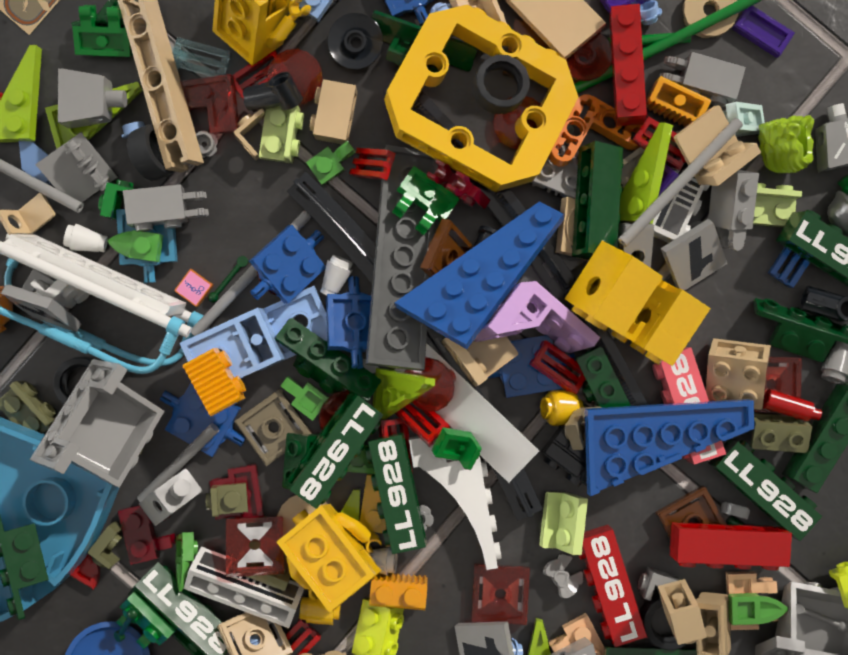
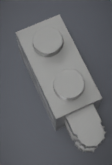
(707, 76)
(161, 207)
(734, 208)

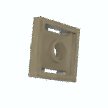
(258, 421)

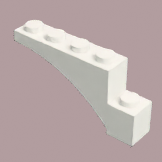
(468, 491)

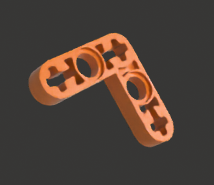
(593, 120)

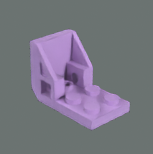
(534, 307)

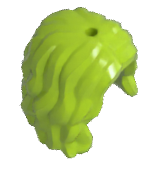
(787, 144)

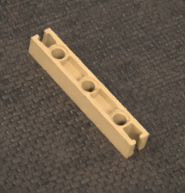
(164, 98)

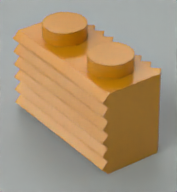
(676, 102)
(215, 381)
(399, 591)

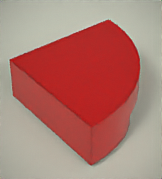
(87, 572)

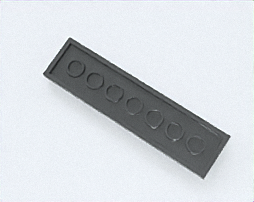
(394, 336)

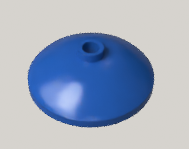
(100, 641)

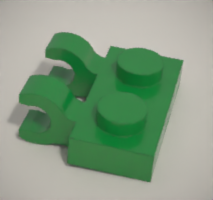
(101, 40)
(427, 195)
(154, 626)

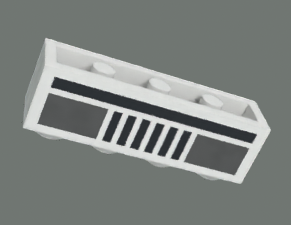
(675, 216)
(209, 579)

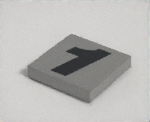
(694, 255)
(41, 307)
(484, 638)

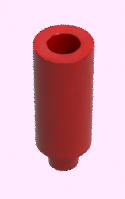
(790, 406)

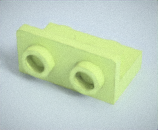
(280, 134)
(775, 205)
(563, 522)

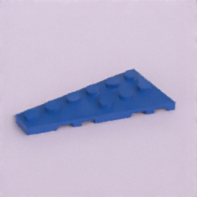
(471, 288)
(647, 437)

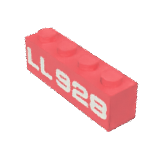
(684, 385)

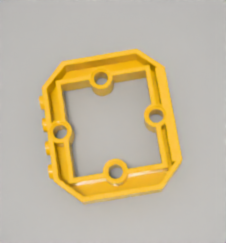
(489, 36)

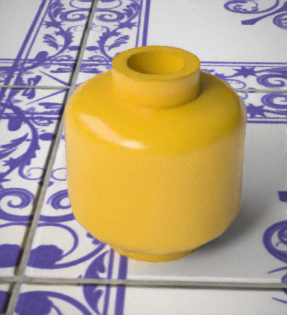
(559, 406)

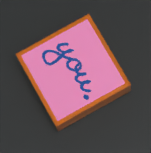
(194, 288)

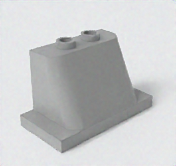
(99, 426)
(802, 633)

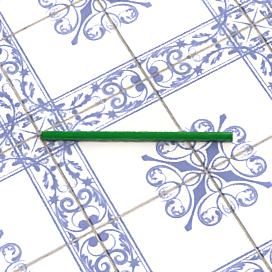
(677, 37)

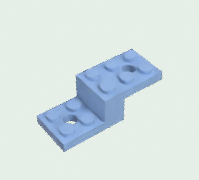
(252, 336)

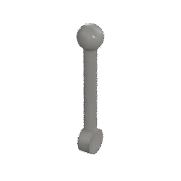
(842, 626)

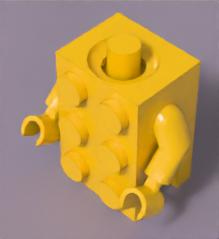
(256, 26)
(328, 555)

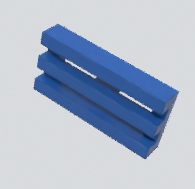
(791, 282)

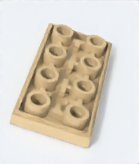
(560, 23)

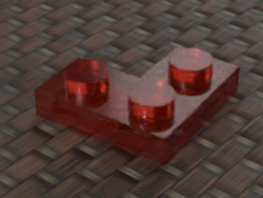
(219, 98)

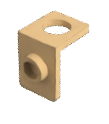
(245, 125)
(29, 217)

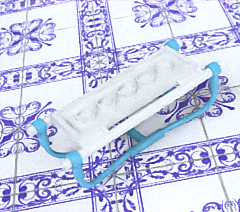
(103, 284)

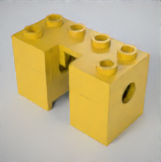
(636, 304)

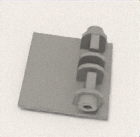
(77, 169)
(559, 179)

